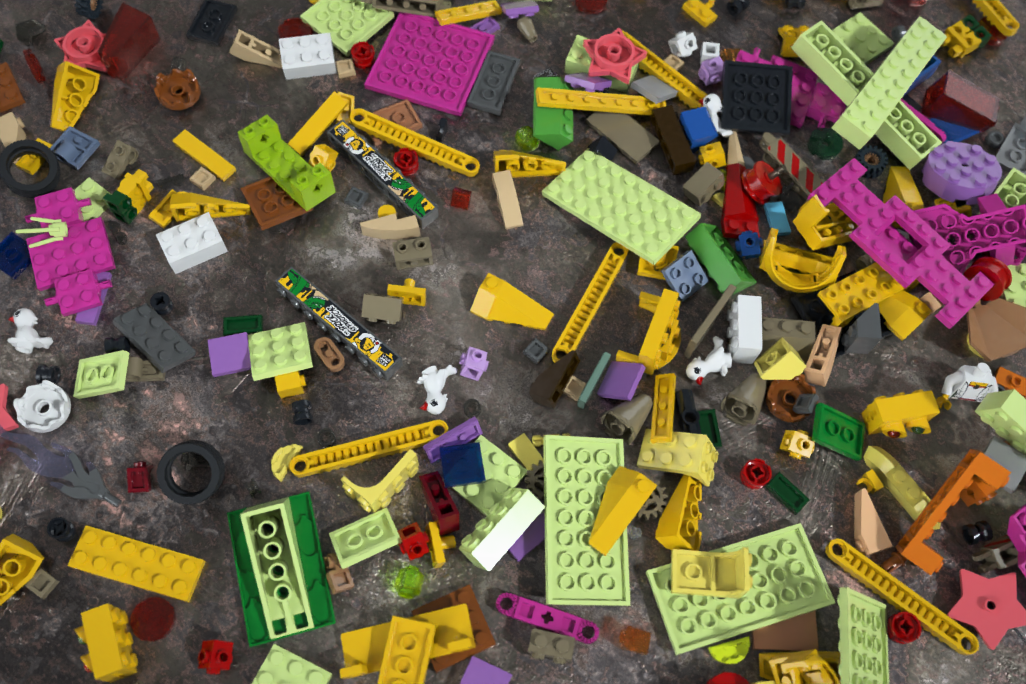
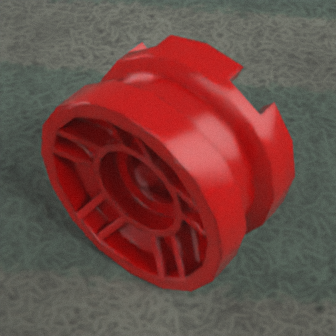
(363, 55)
(407, 168)
(748, 477)
(898, 634)

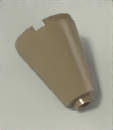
(745, 400)
(627, 418)

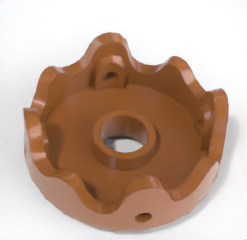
(177, 80)
(777, 402)

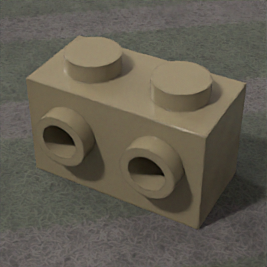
(703, 184)
(412, 253)
(382, 307)
(551, 646)

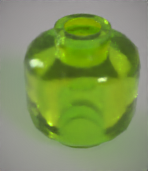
(525, 139)
(409, 582)

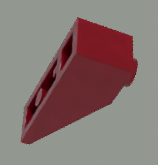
(440, 503)

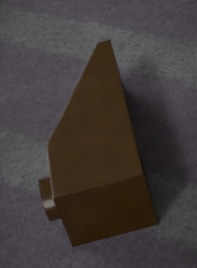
(553, 381)

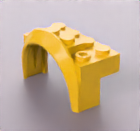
(818, 229)
(786, 257)
(665, 316)
(792, 668)

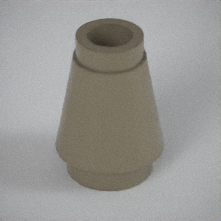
(527, 28)

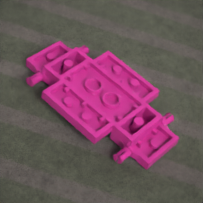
(807, 99)
(72, 262)

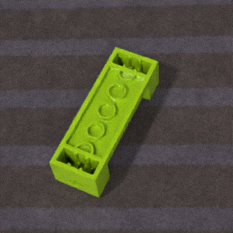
(286, 167)

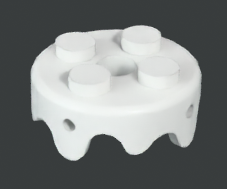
(36, 396)

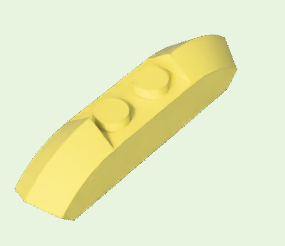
(897, 481)

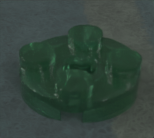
(828, 135)

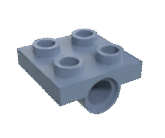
(74, 147)
(685, 275)

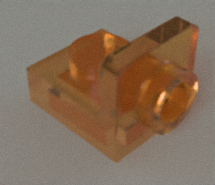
(634, 640)

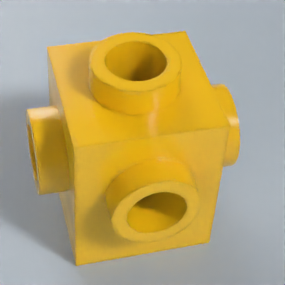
(713, 154)
(324, 155)
(797, 443)

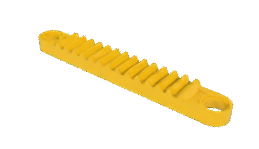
(998, 15)
(657, 67)
(421, 144)
(590, 301)
(366, 449)
(902, 597)

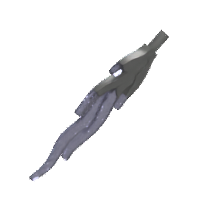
(70, 468)

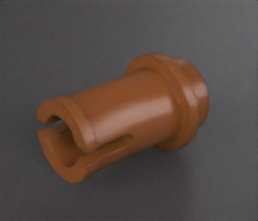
(893, 562)

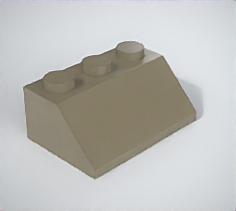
(796, 332)

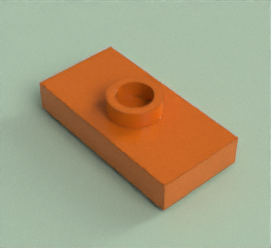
(1011, 380)

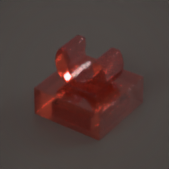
(461, 198)

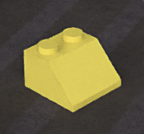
(780, 362)

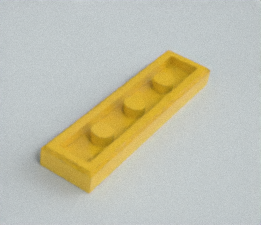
(468, 12)
(318, 123)
(204, 155)
(663, 408)

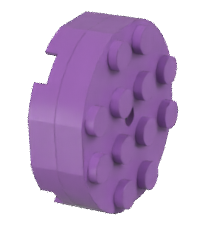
(961, 172)

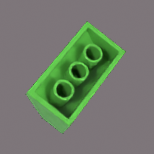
(552, 124)
(719, 258)

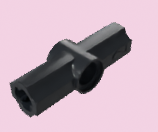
(686, 407)

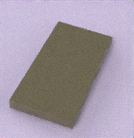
(623, 134)
(709, 321)

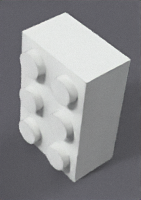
(307, 56)
(191, 243)
(745, 329)

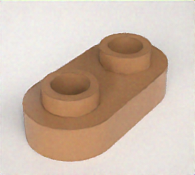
(330, 355)

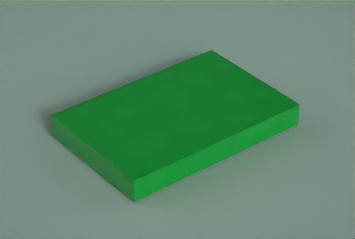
(838, 431)

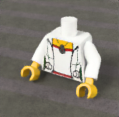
(968, 384)

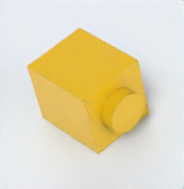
(290, 384)

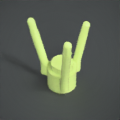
(57, 229)

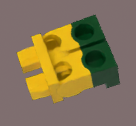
(965, 39)
(129, 196)

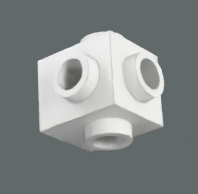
(683, 44)

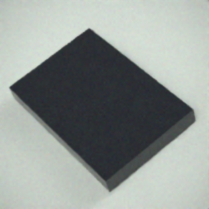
(211, 22)

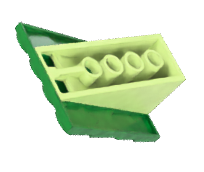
(284, 586)

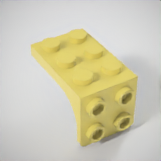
(686, 454)
(380, 495)
(711, 573)

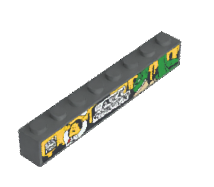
(383, 173)
(339, 323)

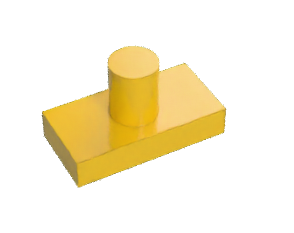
(411, 294)
(438, 544)

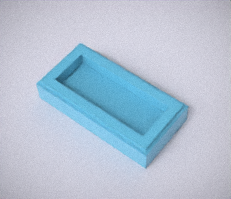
(777, 217)

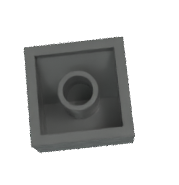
(864, 332)

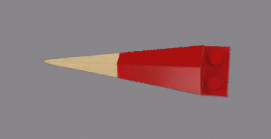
(739, 208)

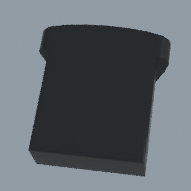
(603, 148)

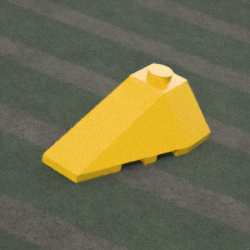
(903, 186)
(903, 313)
(680, 518)

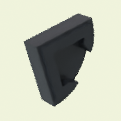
(443, 129)

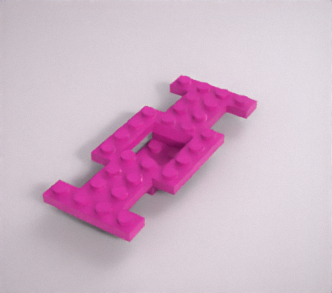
(897, 253)

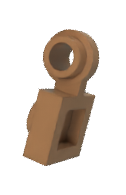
(339, 578)

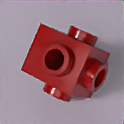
(413, 541)
(215, 656)

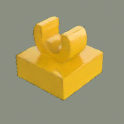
(872, 481)

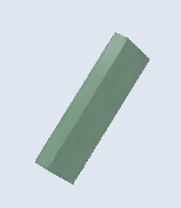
(593, 380)

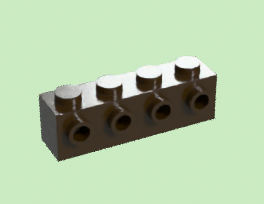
(673, 140)

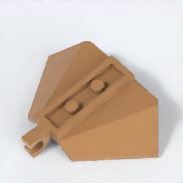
(997, 328)

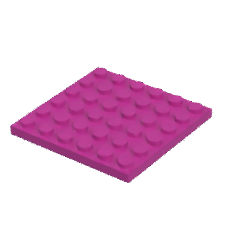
(430, 63)

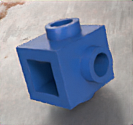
(749, 251)

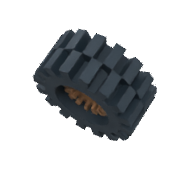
(89, 8)
(874, 155)

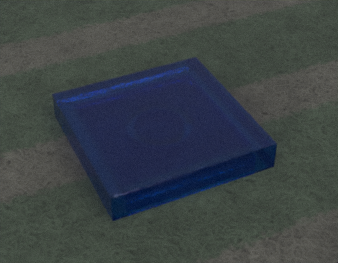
(14, 255)
(462, 465)

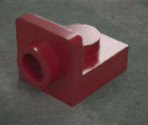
(139, 477)

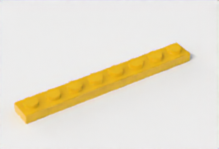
(595, 101)

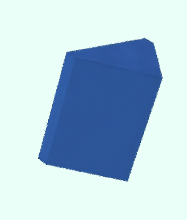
(698, 127)

